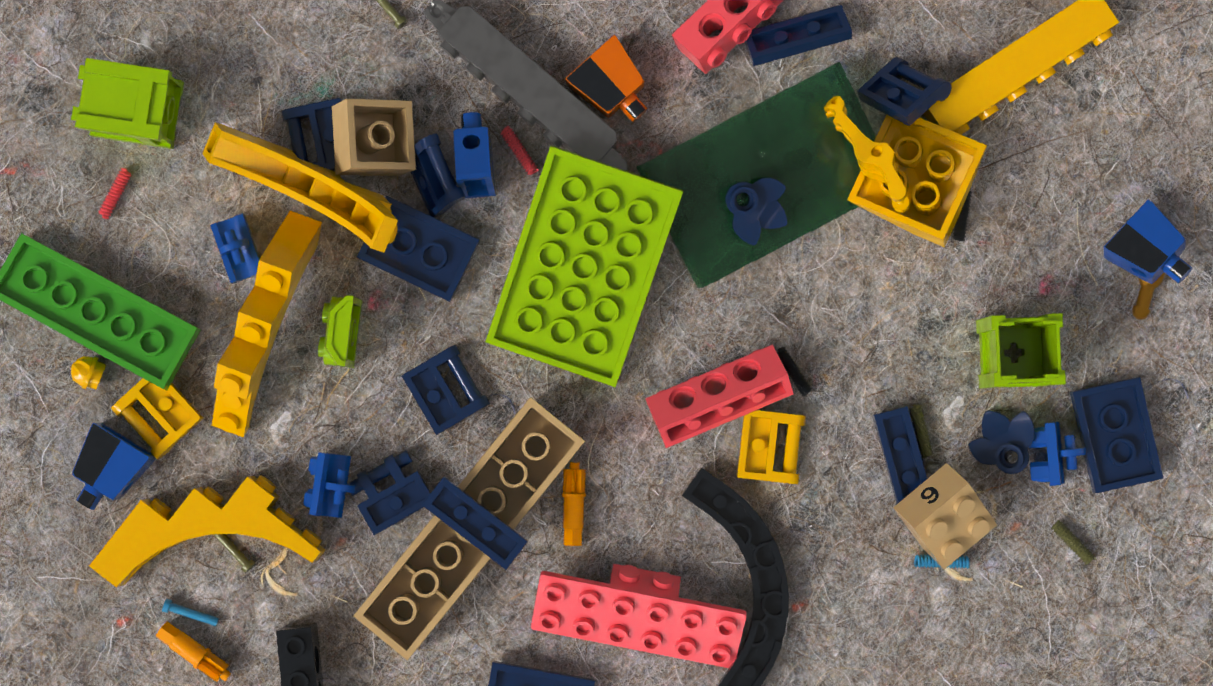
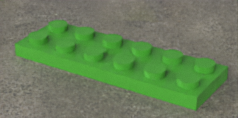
(95, 312)

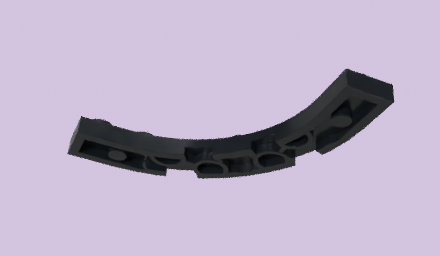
(766, 574)

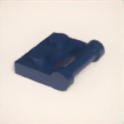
(899, 98)
(322, 129)
(434, 177)
(435, 395)

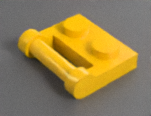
(166, 406)
(759, 446)

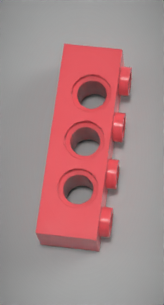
(710, 52)
(719, 396)

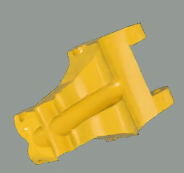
(874, 158)

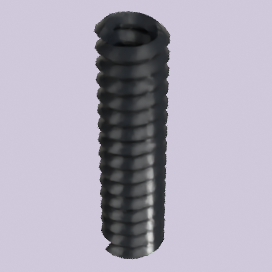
(960, 226)
(794, 372)

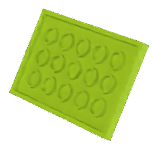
(583, 266)

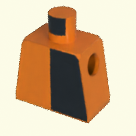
(609, 81)

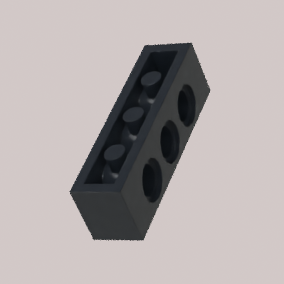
(299, 655)

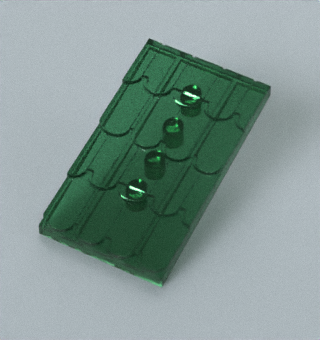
(775, 139)

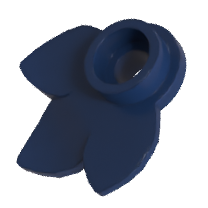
(759, 211)
(1003, 435)

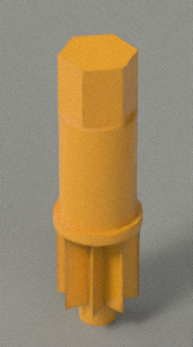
(573, 503)
(194, 652)

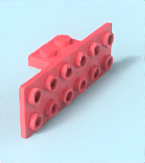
(638, 613)

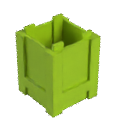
(128, 103)
(1040, 349)

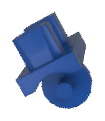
(236, 248)
(1053, 469)
(329, 485)

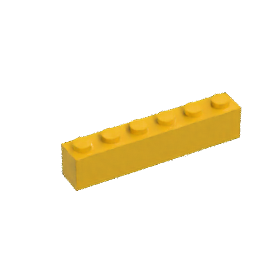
(1022, 62)

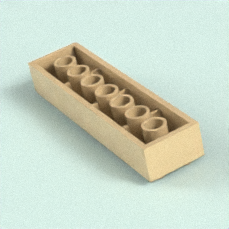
(443, 562)

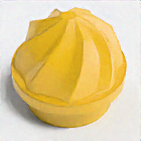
(87, 372)

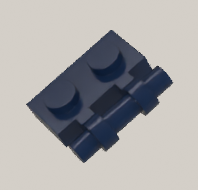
(396, 501)

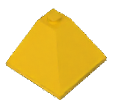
(936, 172)

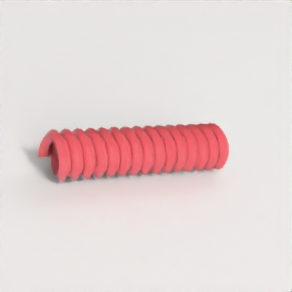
(519, 150)
(114, 194)

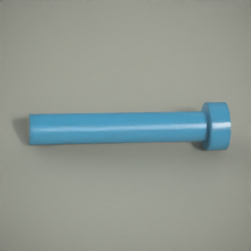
(169, 606)

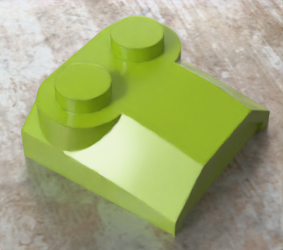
(342, 330)

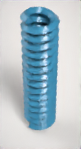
(928, 561)

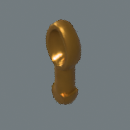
(1141, 309)

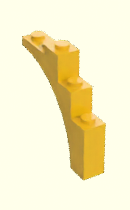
(354, 207)
(260, 319)
(152, 530)

